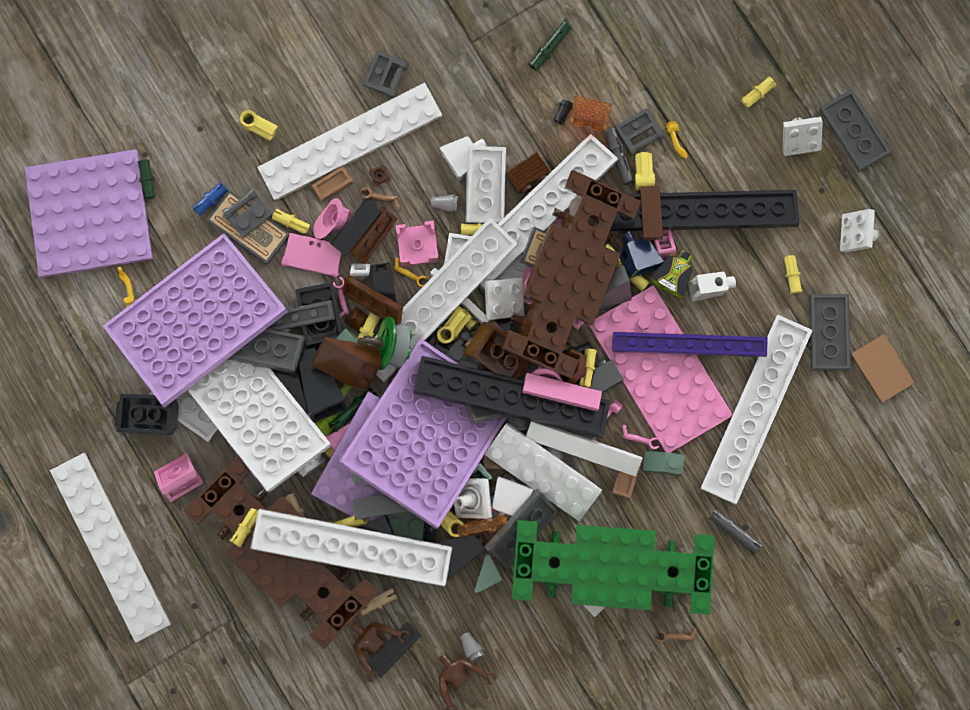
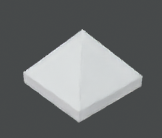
(360, 271)

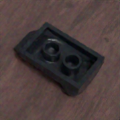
(315, 333)
(145, 415)

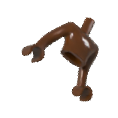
(370, 641)
(457, 675)

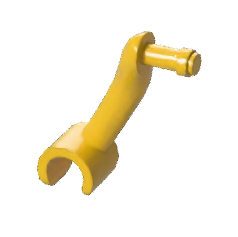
(673, 127)
(408, 274)
(131, 298)

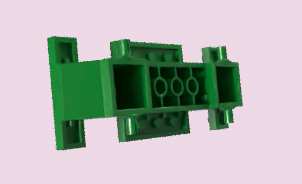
(613, 567)

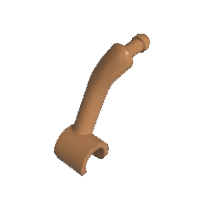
(380, 197)
(677, 636)

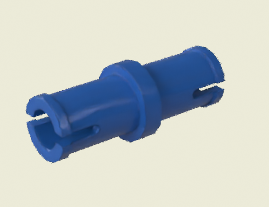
(210, 198)

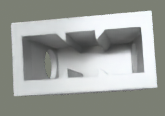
(456, 155)
(710, 285)
(509, 496)

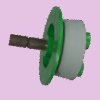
(392, 342)

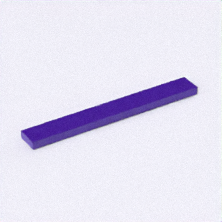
(690, 344)

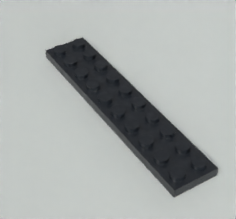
(720, 210)
(504, 396)

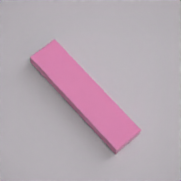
(562, 392)

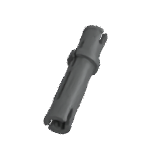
(616, 148)
(734, 530)

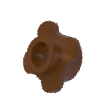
(384, 177)

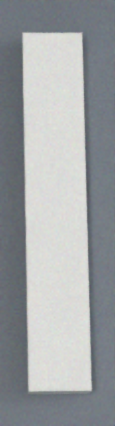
(584, 448)

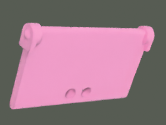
(312, 256)

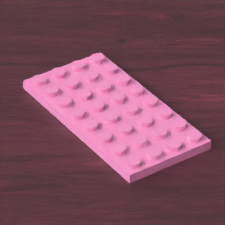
(667, 388)

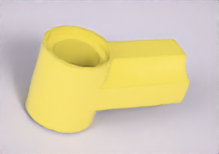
(259, 126)
(644, 170)
(454, 324)
(448, 523)

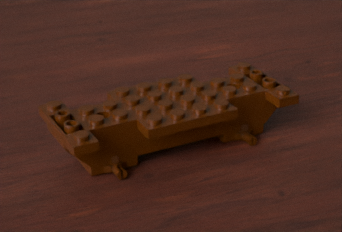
(569, 274)
(275, 573)

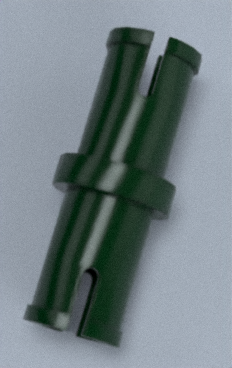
(146, 179)

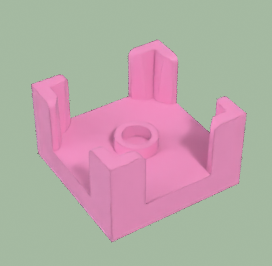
(417, 244)

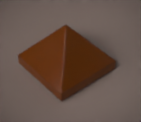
(356, 319)

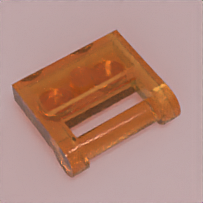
(482, 525)

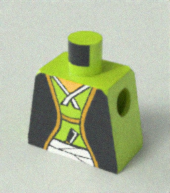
(674, 274)

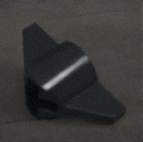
(444, 347)

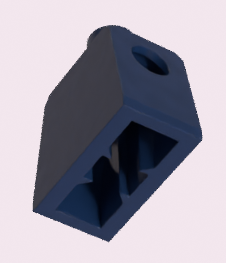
(638, 256)

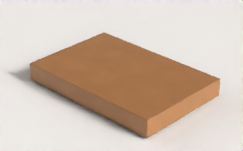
(882, 368)

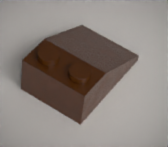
(487, 352)
(348, 361)

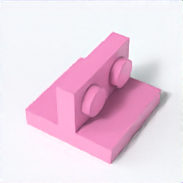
(178, 477)

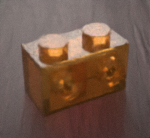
(590, 113)

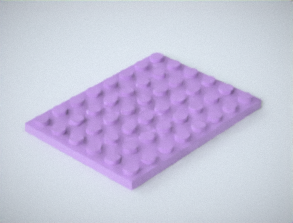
(194, 319)
(418, 445)

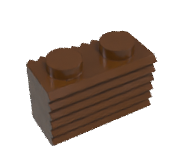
(527, 173)

